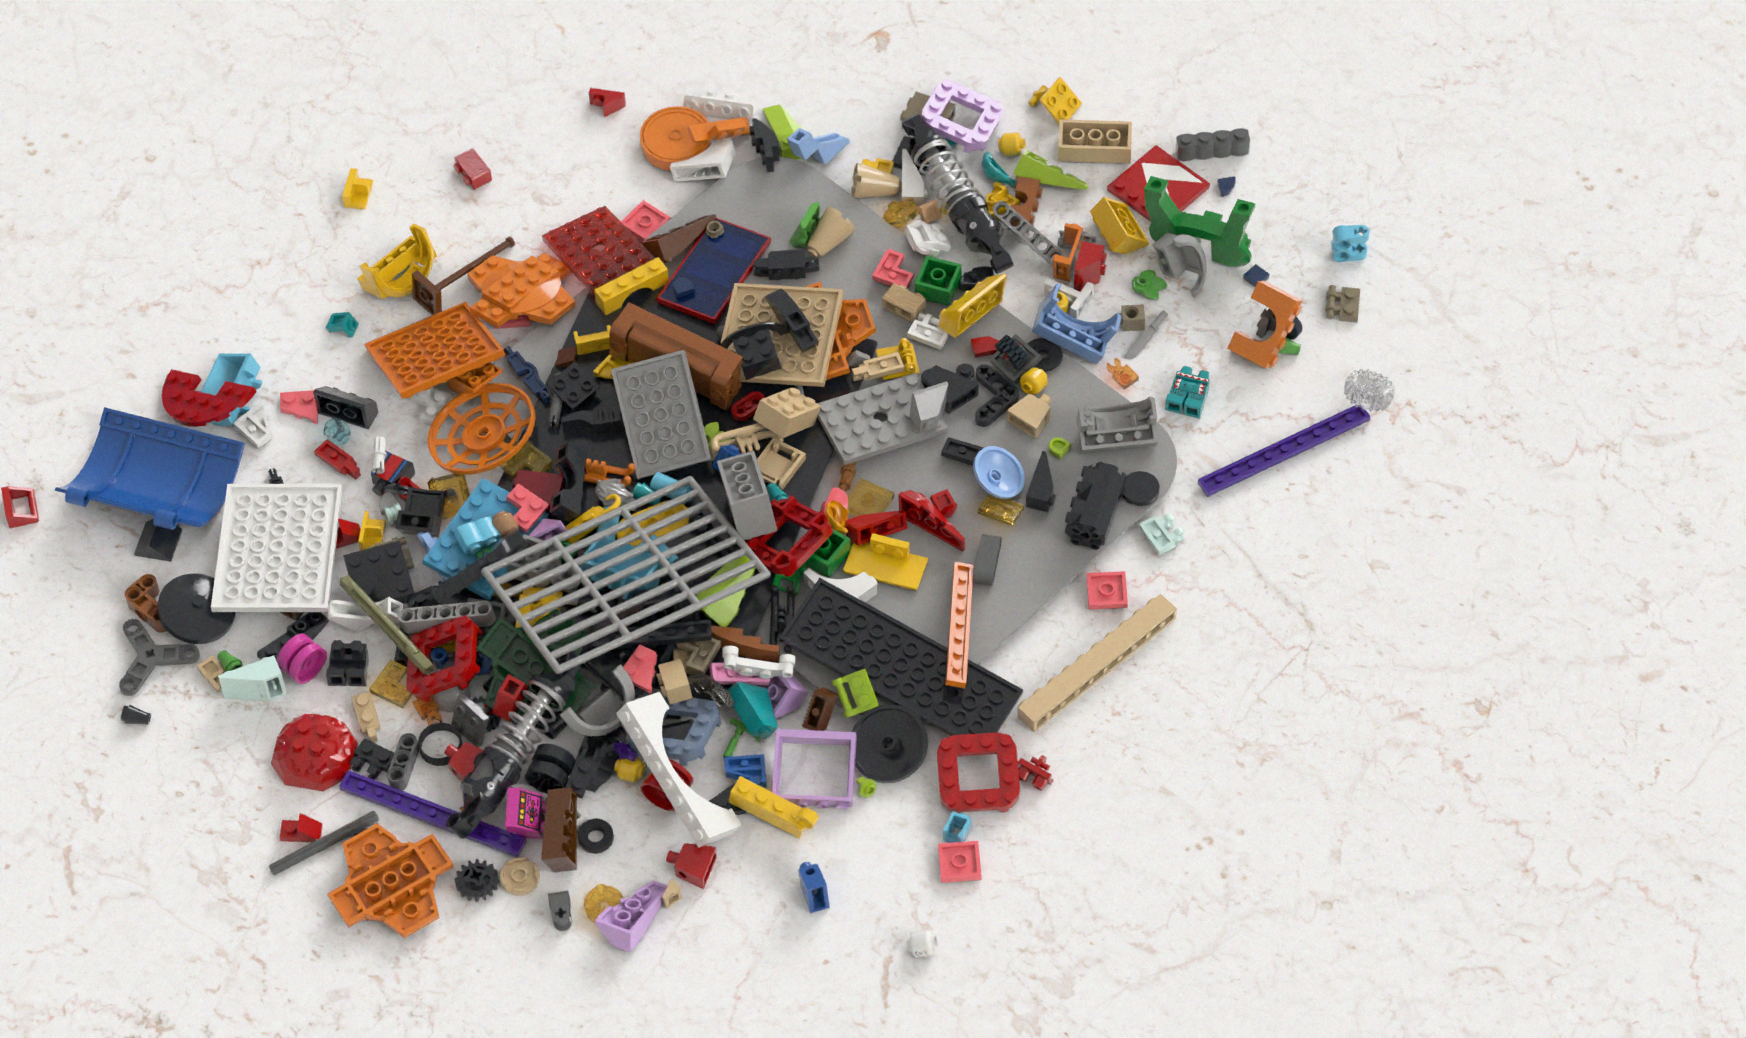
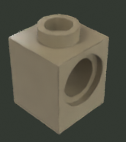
(1132, 317)

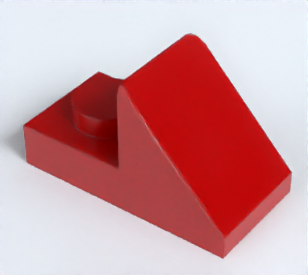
(610, 100)
(347, 533)
(301, 830)

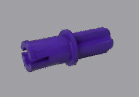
(625, 751)

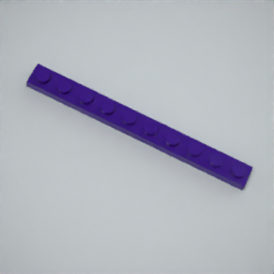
(1283, 450)
(428, 812)

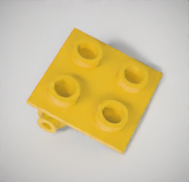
(907, 356)

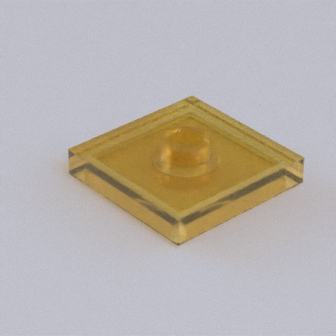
(868, 498)

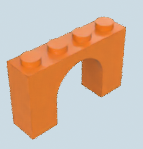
(1285, 309)

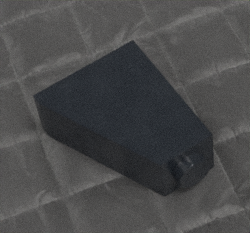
(959, 391)

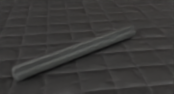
(323, 843)

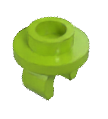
(867, 787)

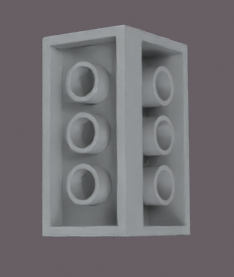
(747, 495)

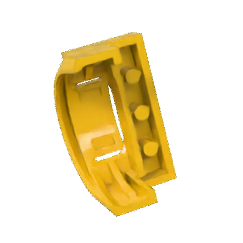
(414, 249)

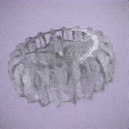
(1369, 390)

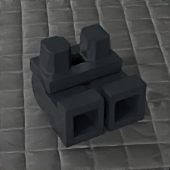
(348, 663)

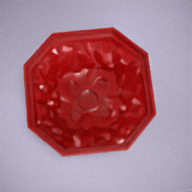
(313, 752)

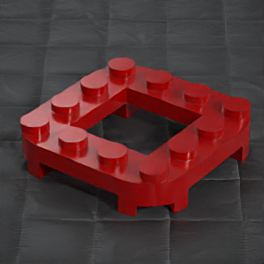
(787, 562)
(465, 666)
(982, 799)

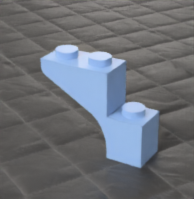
(821, 148)

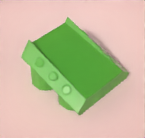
(806, 227)

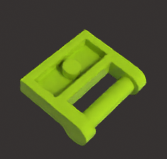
(861, 691)

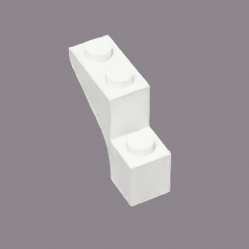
(353, 616)

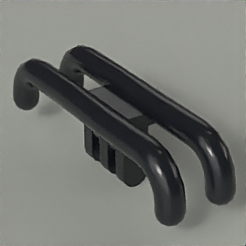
(780, 616)

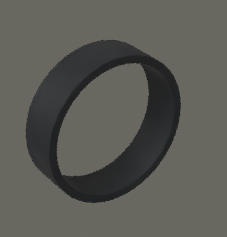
(433, 728)

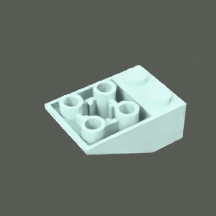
(254, 681)

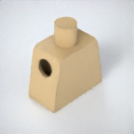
(1030, 414)

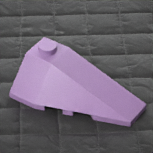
(785, 694)
(630, 919)

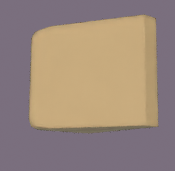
(672, 894)

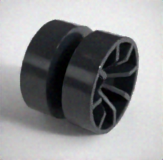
(549, 768)

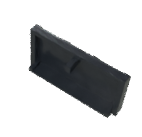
(605, 663)

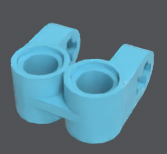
(1348, 241)

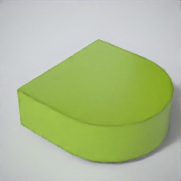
(1059, 447)

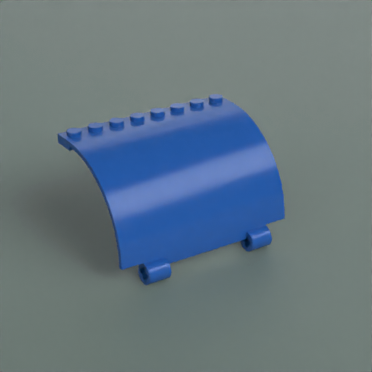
(156, 470)

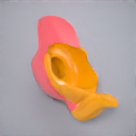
(836, 509)

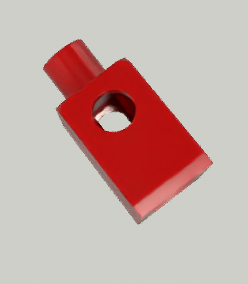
(462, 759)
(693, 863)

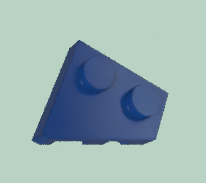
(749, 767)

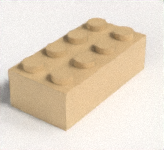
(1095, 141)

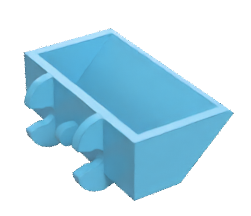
(234, 368)
(621, 566)

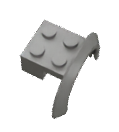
(600, 714)

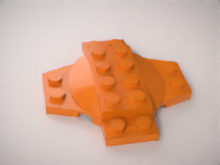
(521, 289)
(853, 327)
(390, 880)

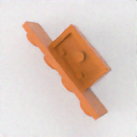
(719, 129)

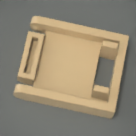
(776, 467)

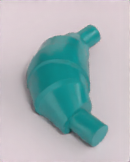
(994, 172)

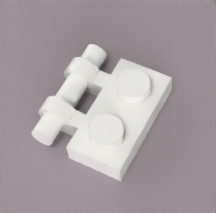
(928, 334)

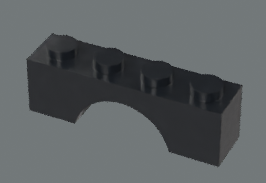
(571, 462)

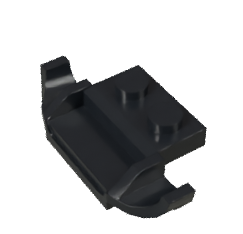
(606, 759)

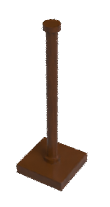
(429, 295)

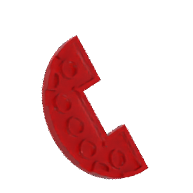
(199, 408)

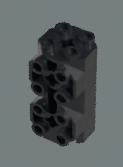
(1094, 505)

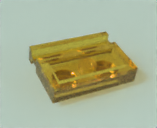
(1001, 509)

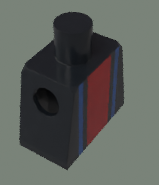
(394, 469)

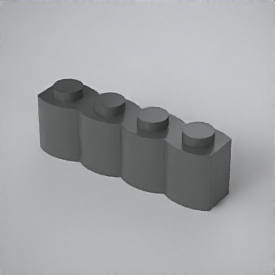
(1215, 144)

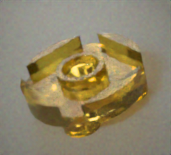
(900, 212)
(600, 894)

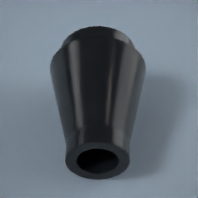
(133, 715)

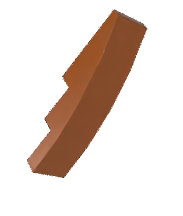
(747, 645)

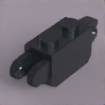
(785, 265)

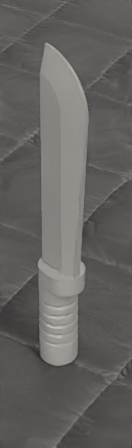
(1146, 336)

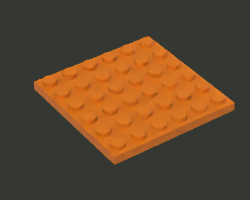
(434, 350)

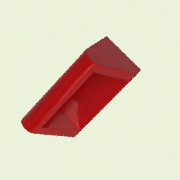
(14, 520)

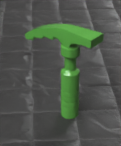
(734, 741)

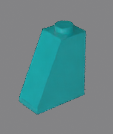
(754, 708)

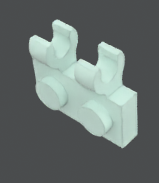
(1157, 535)

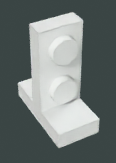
(1076, 299)

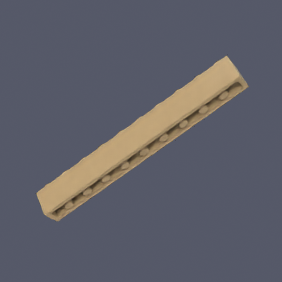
(1096, 662)

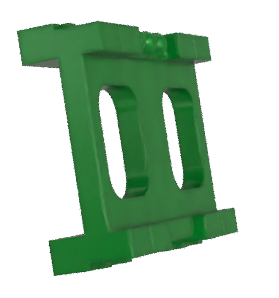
(795, 579)

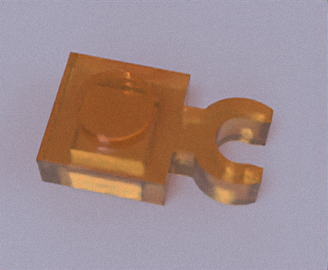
(1122, 375)
(427, 710)

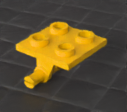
(1057, 100)

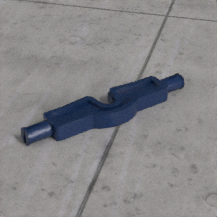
(532, 380)

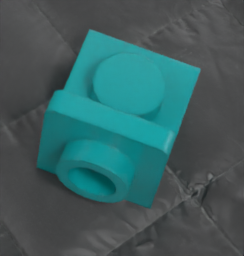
(342, 322)

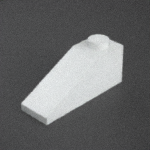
(912, 181)

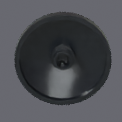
(187, 611)
(889, 743)

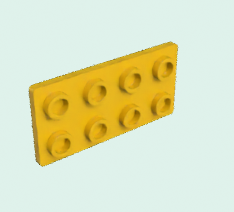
(887, 562)

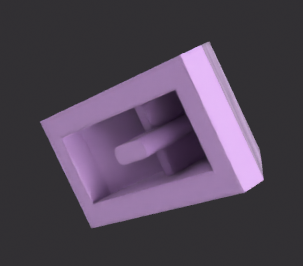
(547, 529)

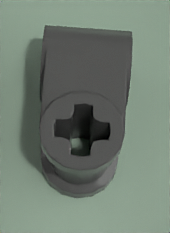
(560, 910)

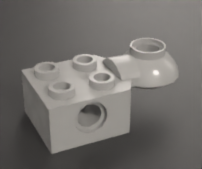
(531, 542)

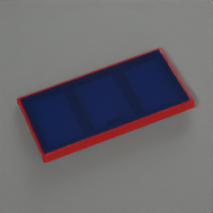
(713, 269)

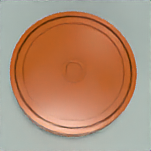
(667, 138)

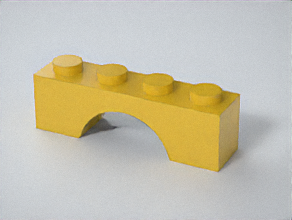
(613, 294)

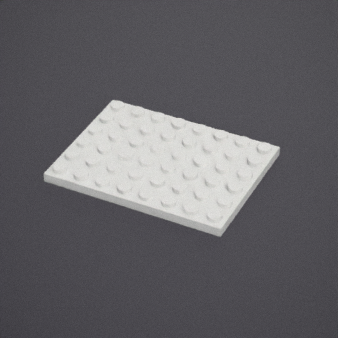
(277, 548)

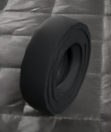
(595, 847)

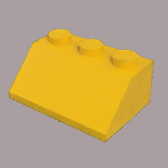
(1118, 226)

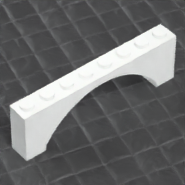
(702, 819)

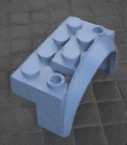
(1075, 335)

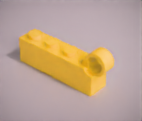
(772, 808)

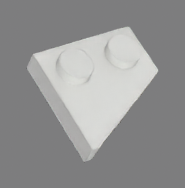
(254, 426)

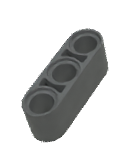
(987, 559)
(401, 754)

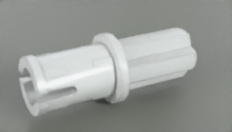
(379, 455)

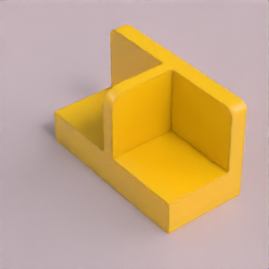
(356, 191)
(371, 531)

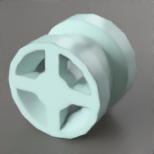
(391, 513)

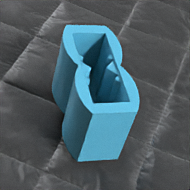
(477, 535)

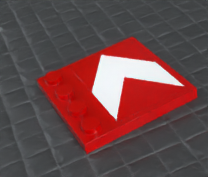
(1183, 183)

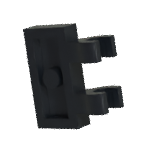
(373, 754)

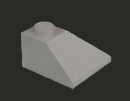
(928, 406)

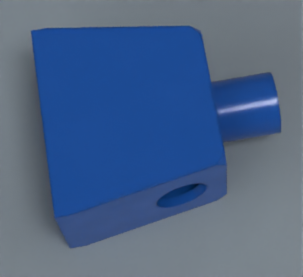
(811, 879)

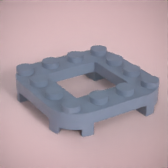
(693, 746)

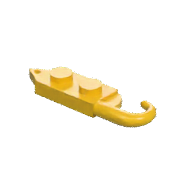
(591, 514)

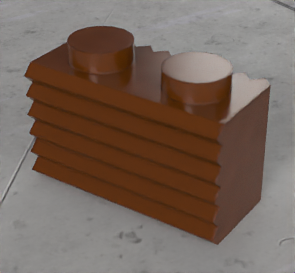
(820, 709)

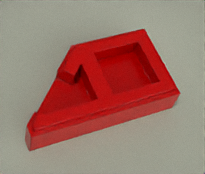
(984, 346)

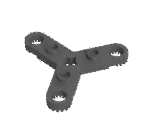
(163, 655)

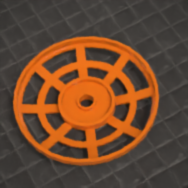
(486, 423)

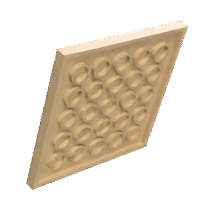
(821, 309)

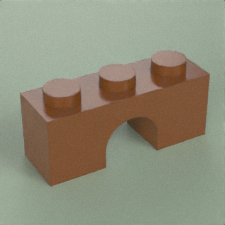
(1028, 192)

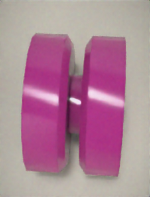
(301, 658)

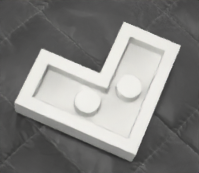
(433, 400)

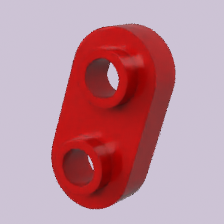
(746, 406)

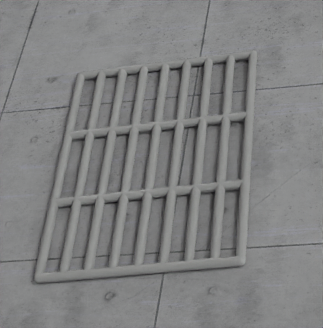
(649, 545)

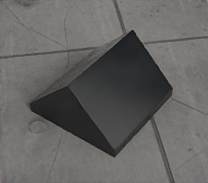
(158, 542)

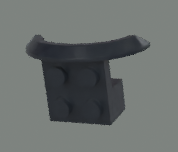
(756, 347)
(422, 509)

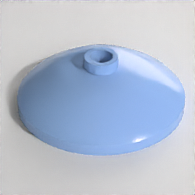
(998, 472)

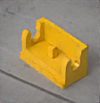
(592, 342)

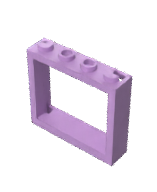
(821, 738)

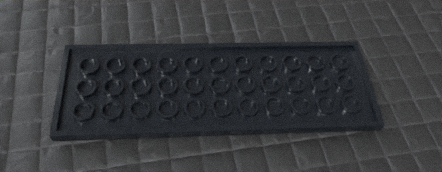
(899, 662)

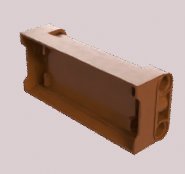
(643, 336)

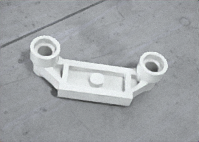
(759, 668)

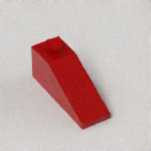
(883, 524)

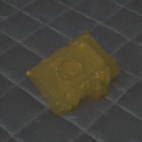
(458, 484)

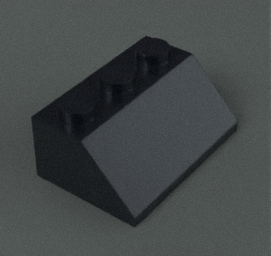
(346, 406)

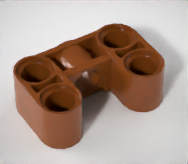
(145, 605)

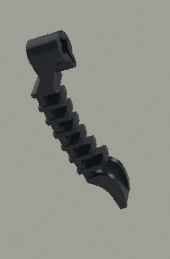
(500, 549)

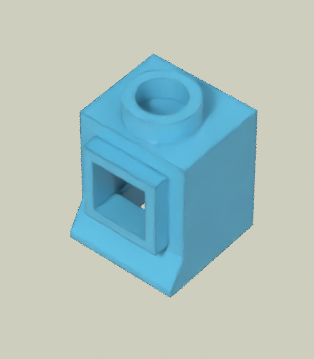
(960, 821)

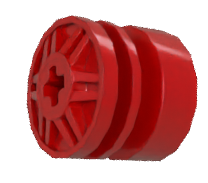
(653, 791)

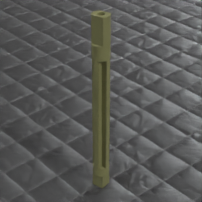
(386, 625)

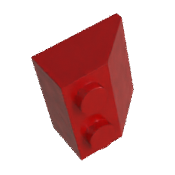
(1089, 265)

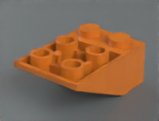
(474, 379)

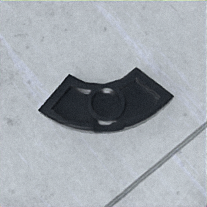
(972, 277)

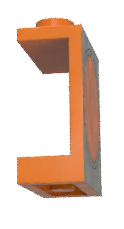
(1063, 266)

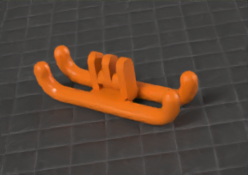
(599, 471)

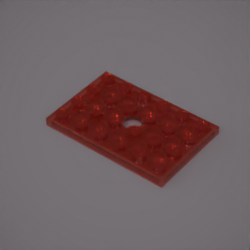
(575, 243)

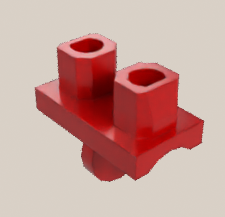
(1041, 776)

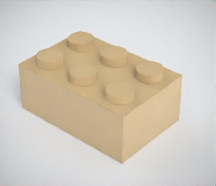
(787, 412)

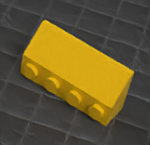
(973, 305)

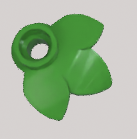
(1148, 284)

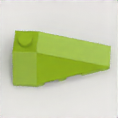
(782, 127)
(1036, 167)
(726, 609)

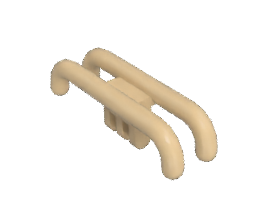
(743, 438)

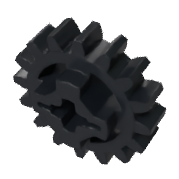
(484, 874)

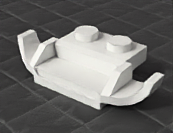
(925, 237)

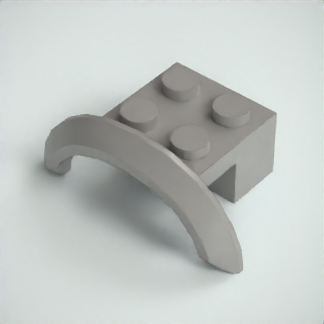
(1179, 254)

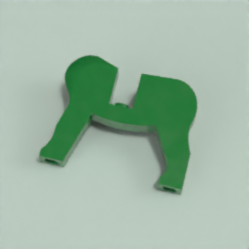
(1228, 240)

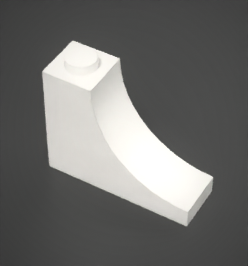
(709, 164)
(860, 586)

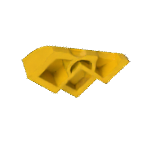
(1000, 194)

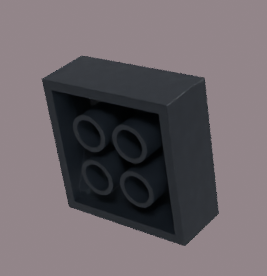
(381, 572)

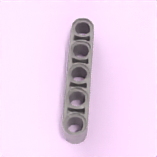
(1022, 228)
(421, 618)

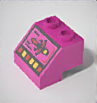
(525, 813)

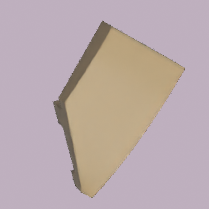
(211, 670)

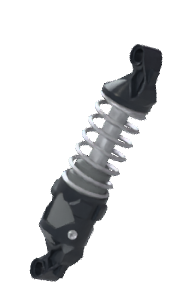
(965, 207)
(503, 759)

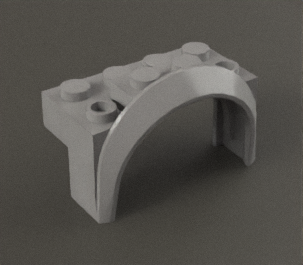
(1116, 426)

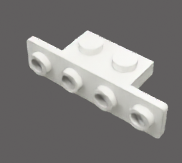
(719, 104)

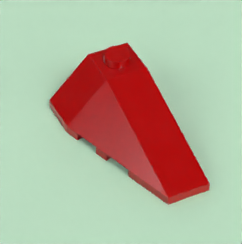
(927, 517)

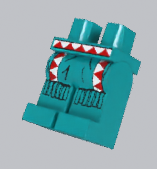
(1188, 392)

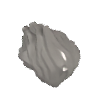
(613, 486)

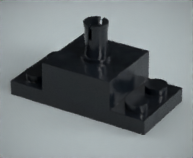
(656, 616)

